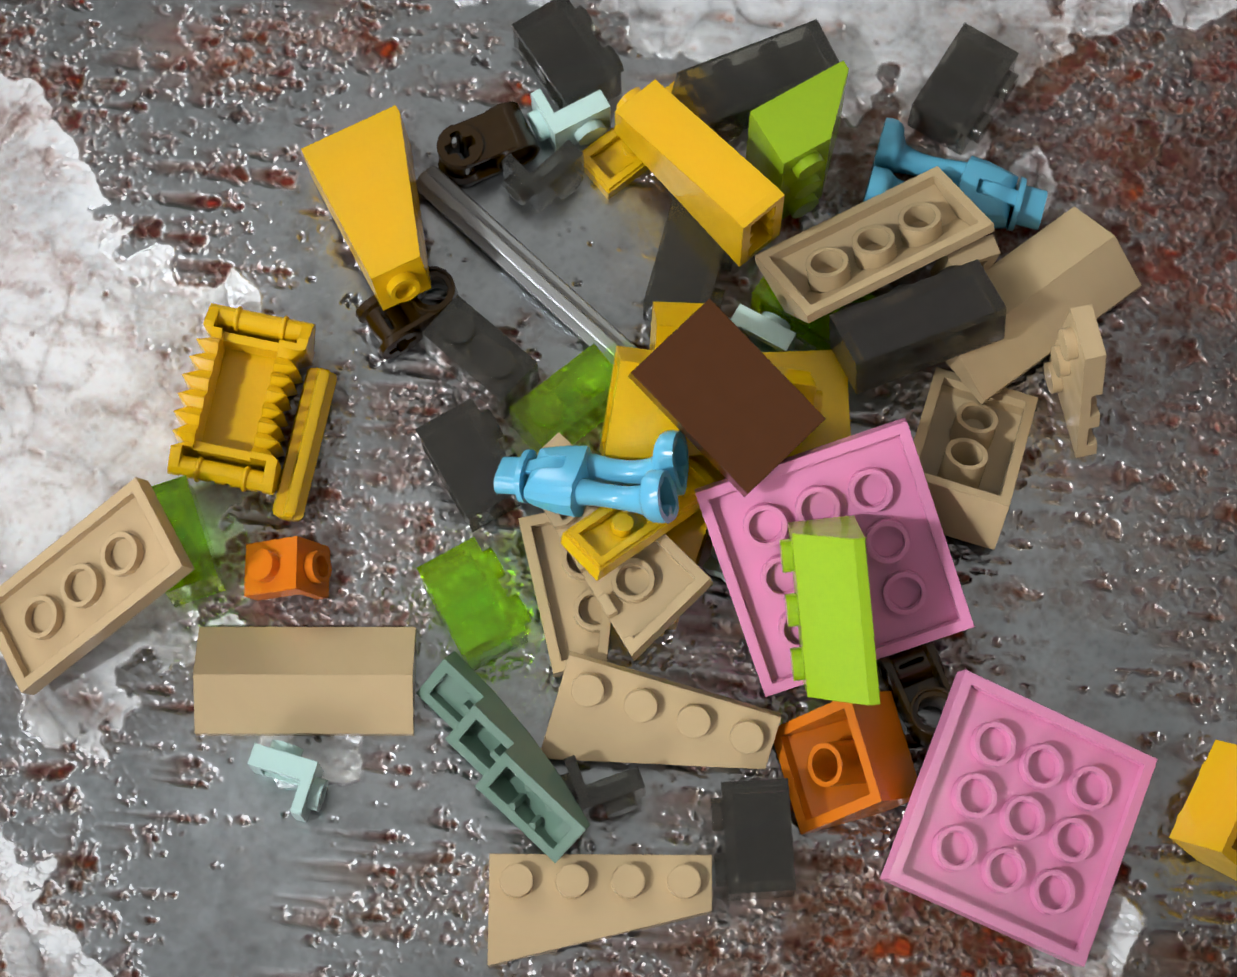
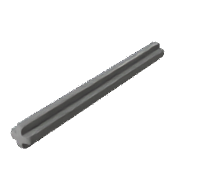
(520, 262)

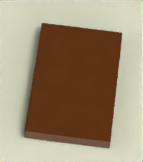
(726, 397)

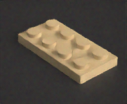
(88, 585)

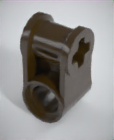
(485, 143)
(407, 318)
(916, 682)

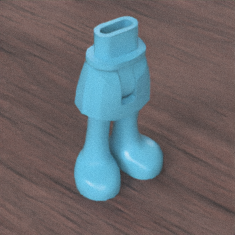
(986, 184)
(573, 477)

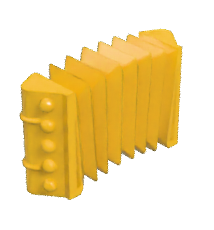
(239, 398)

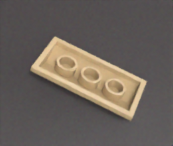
(871, 245)
(1039, 282)
(305, 681)

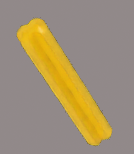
(304, 444)

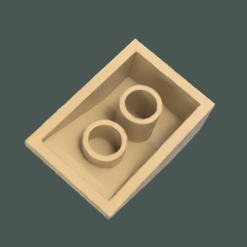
(972, 455)

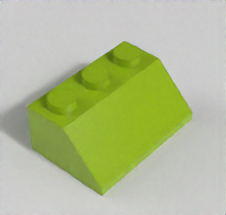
(796, 136)
(831, 610)

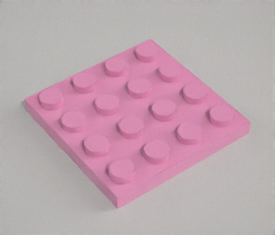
(908, 557)
(1019, 818)

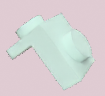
(578, 122)
(765, 331)
(284, 763)

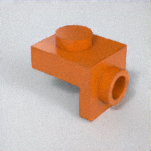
(287, 569)

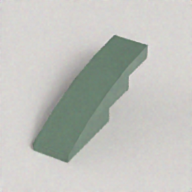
(512, 764)

